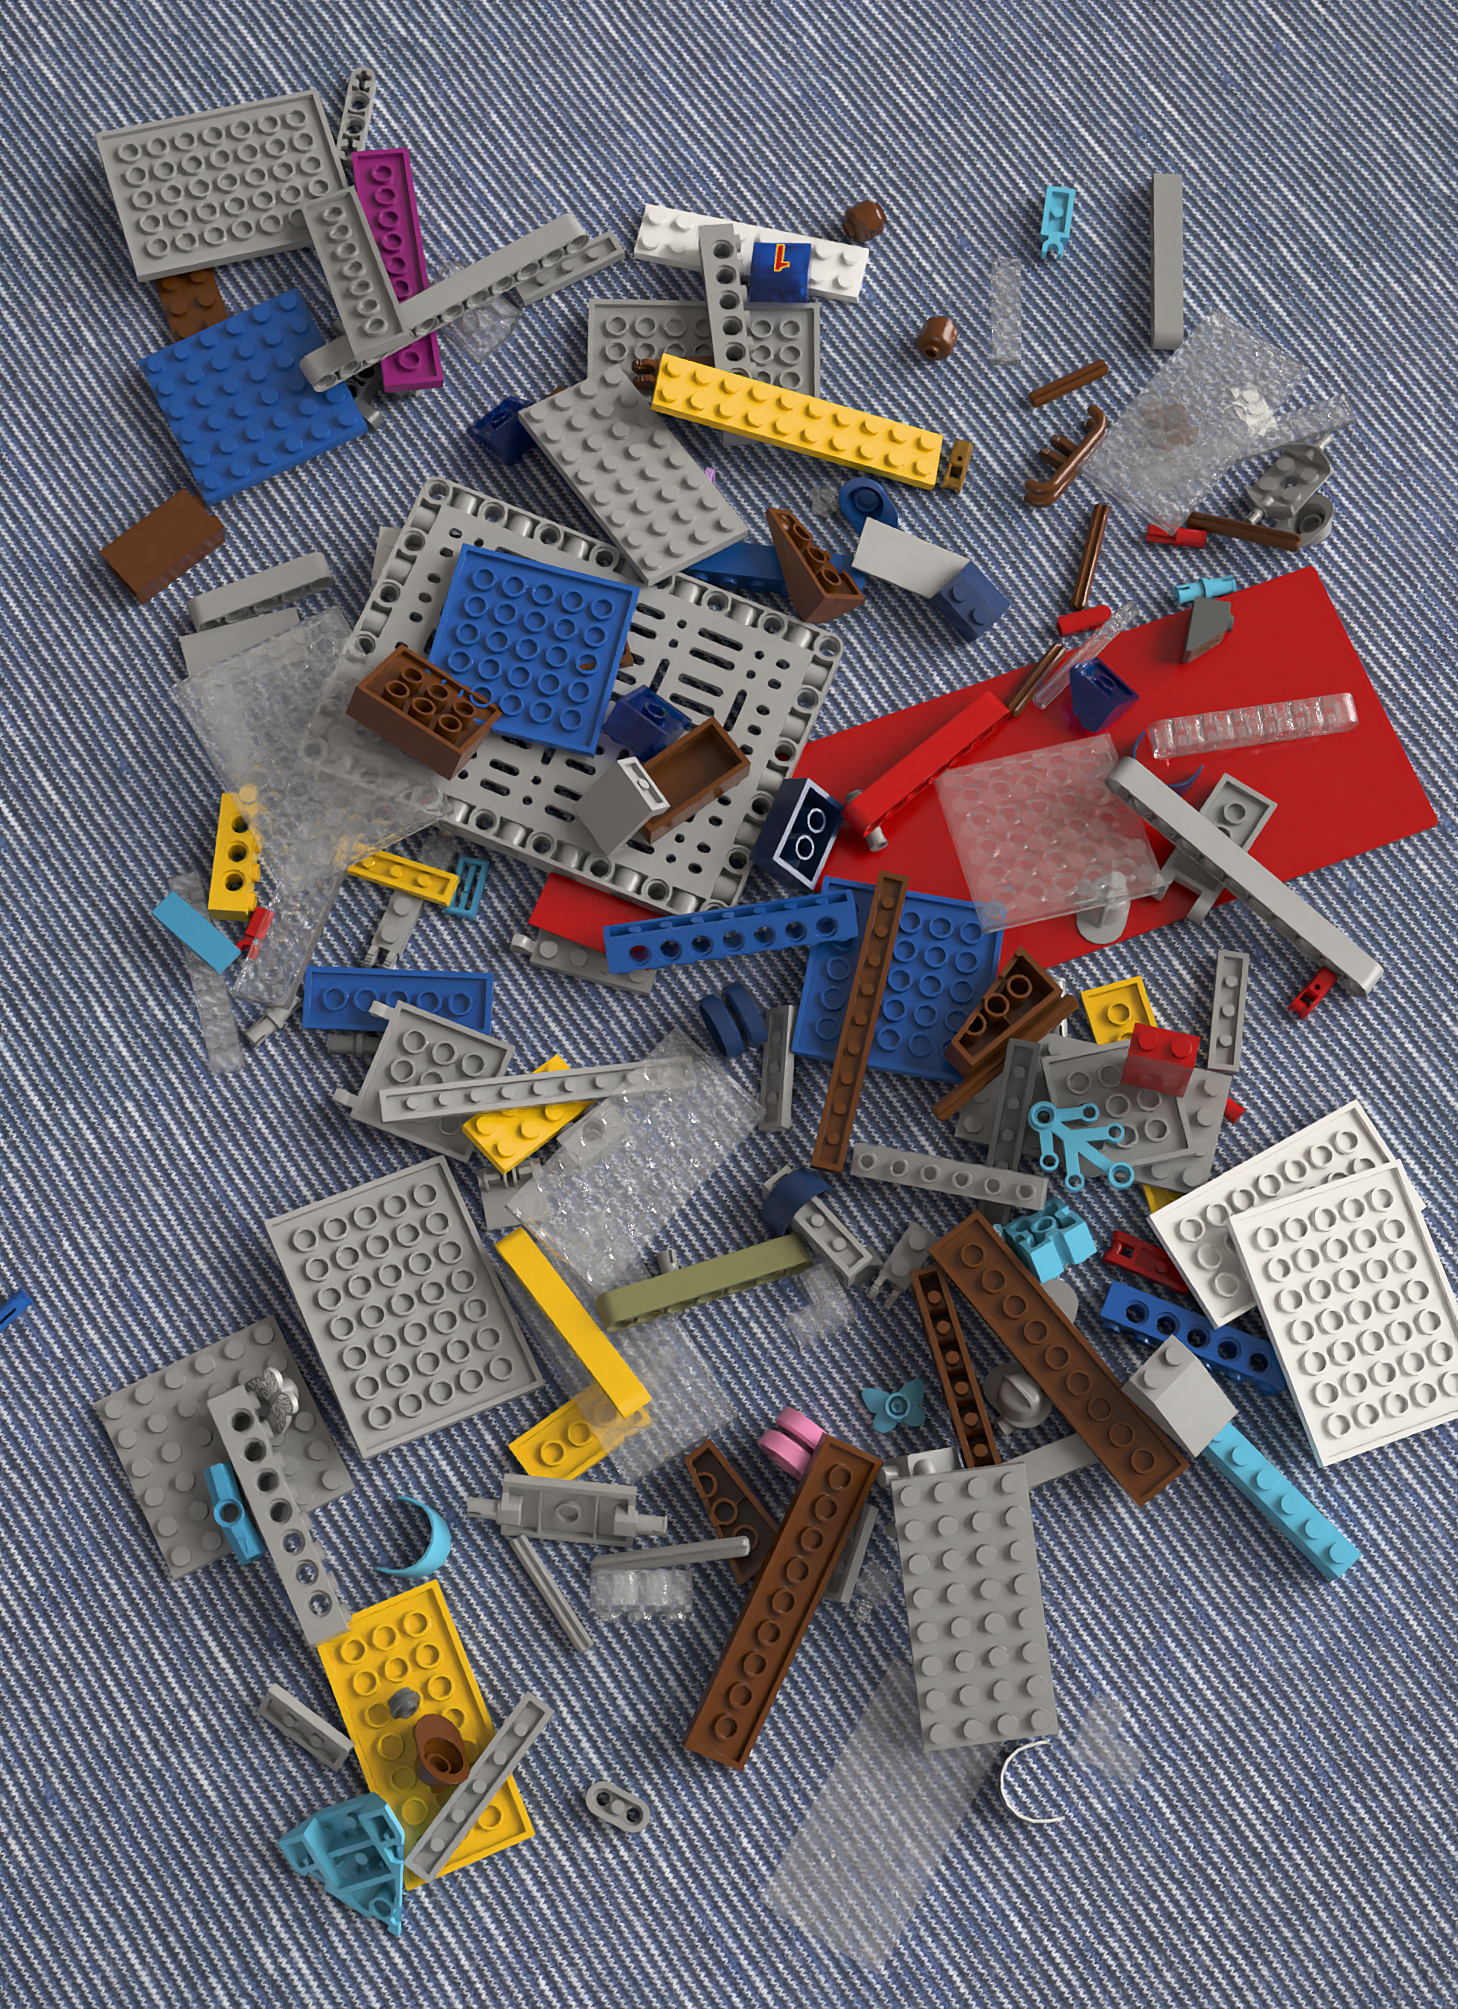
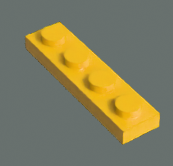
(407, 877)

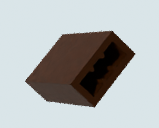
(163, 545)

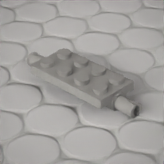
(568, 1511)

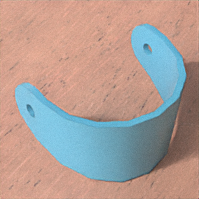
(436, 1552)

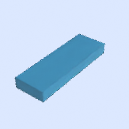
(196, 932)

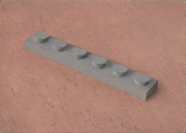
(479, 1789)

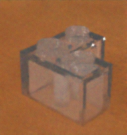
(827, 1310)

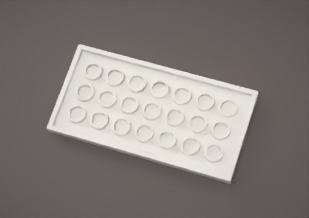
(1195, 1225)

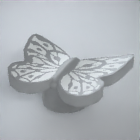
(280, 1393)

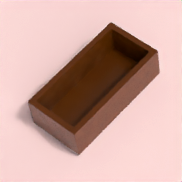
(693, 775)

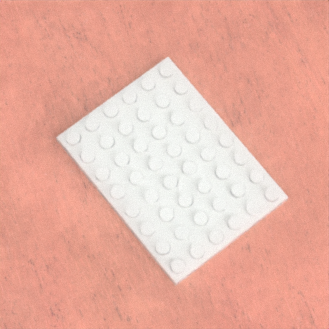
(1354, 1309)

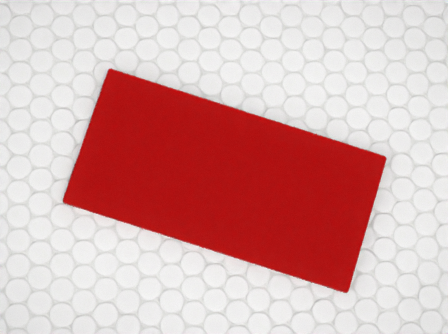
(1285, 645)

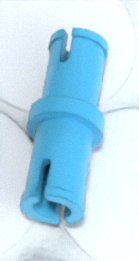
(1204, 588)

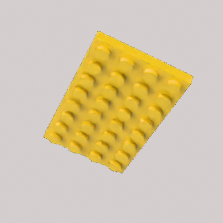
(417, 1647)

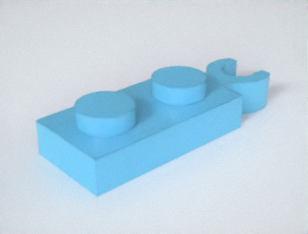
(1056, 219)

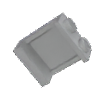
(620, 805)

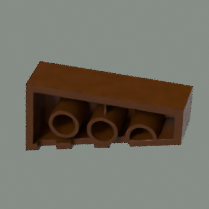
(1006, 1009)

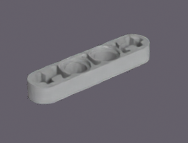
(356, 117)

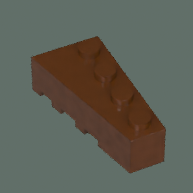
(732, 1508)

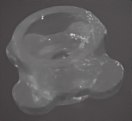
(827, 507)

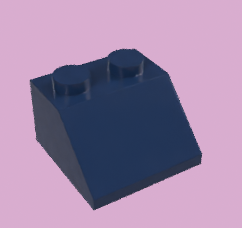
(970, 602)

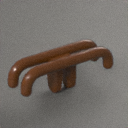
(1066, 466)

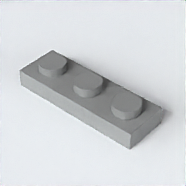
(849, 1563)
(305, 1727)

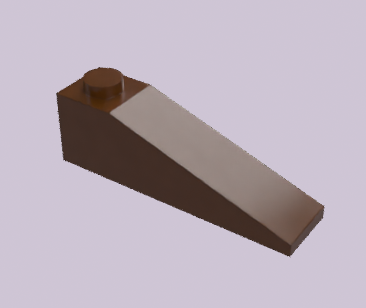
(811, 579)

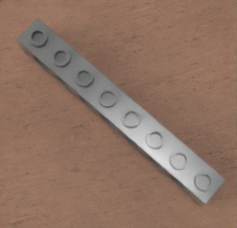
(715, 242)
(226, 1411)

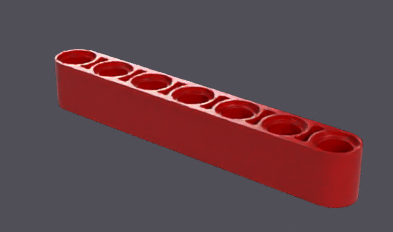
(925, 764)

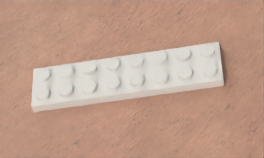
(672, 240)

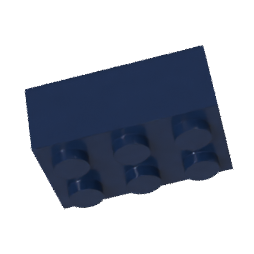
(798, 834)

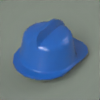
(864, 499)

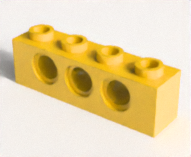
(222, 902)

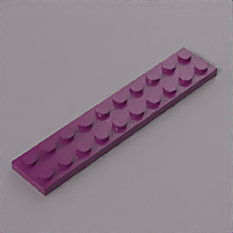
(390, 207)

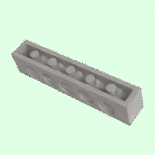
(949, 1176)

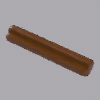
(1068, 383)
(1036, 679)

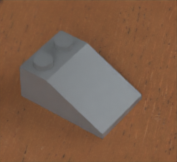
(1180, 1396)

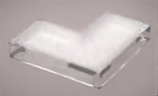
(1097, 1741)

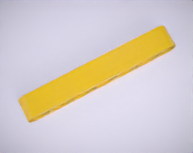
(573, 1322)

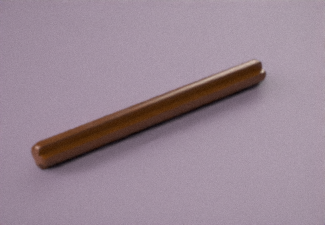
(994, 1066)

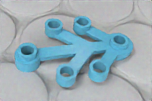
(1076, 1142)

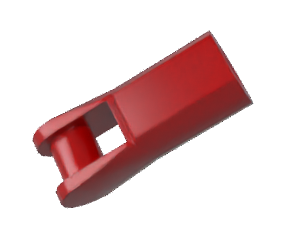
(1082, 621)
(1314, 991)

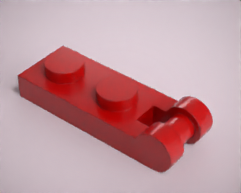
(1146, 1262)

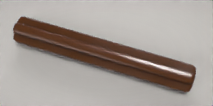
(1244, 531)
(1089, 557)

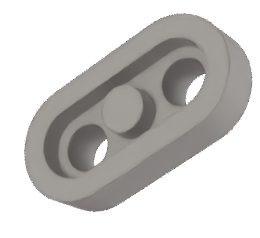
(618, 1806)

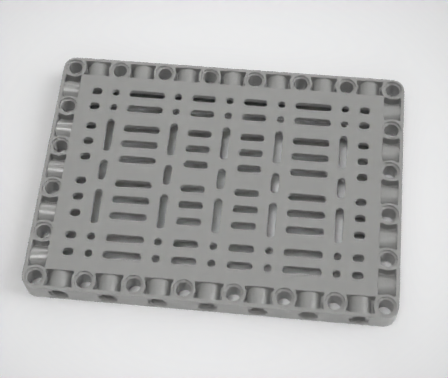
(685, 599)

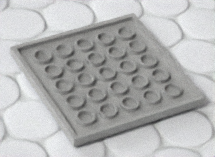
(171, 1437)

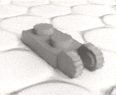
(394, 929)
(907, 1256)

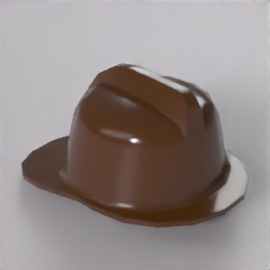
(440, 1754)

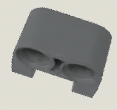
(365, 390)

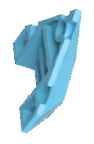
(356, 1855)

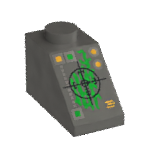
(1206, 626)

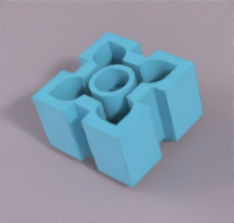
(1050, 1240)

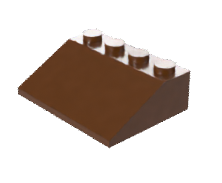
(421, 712)

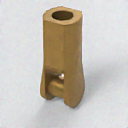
(958, 465)

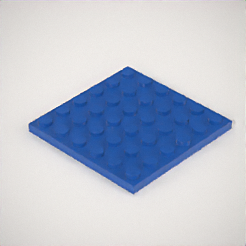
(244, 401)
(519, 639)
(932, 985)

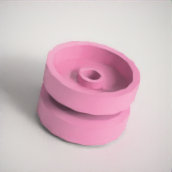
(796, 1444)

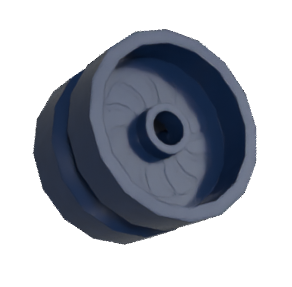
(732, 1020)

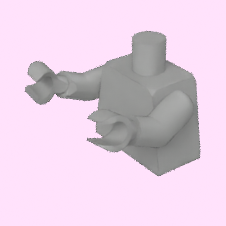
(916, 1464)

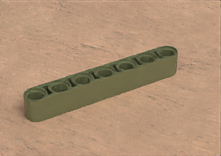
(702, 1282)

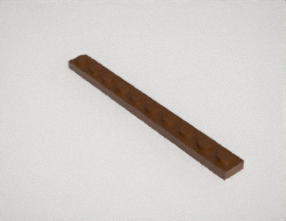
(859, 1023)

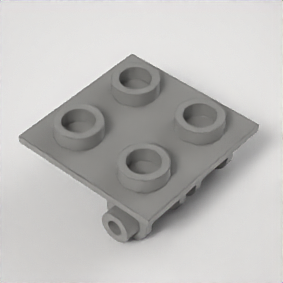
(499, 1190)

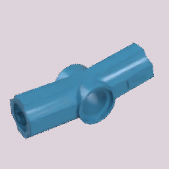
(224, 1494)

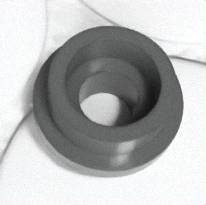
(404, 1703)

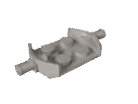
(1299, 465)

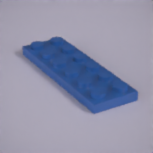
(343, 996)

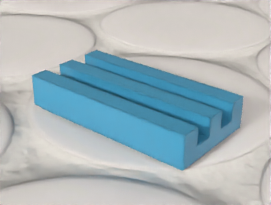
(474, 863)

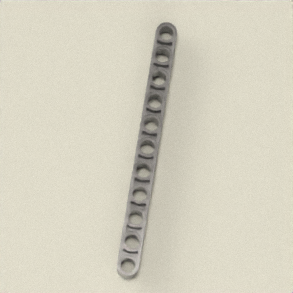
(457, 295)
(1243, 876)

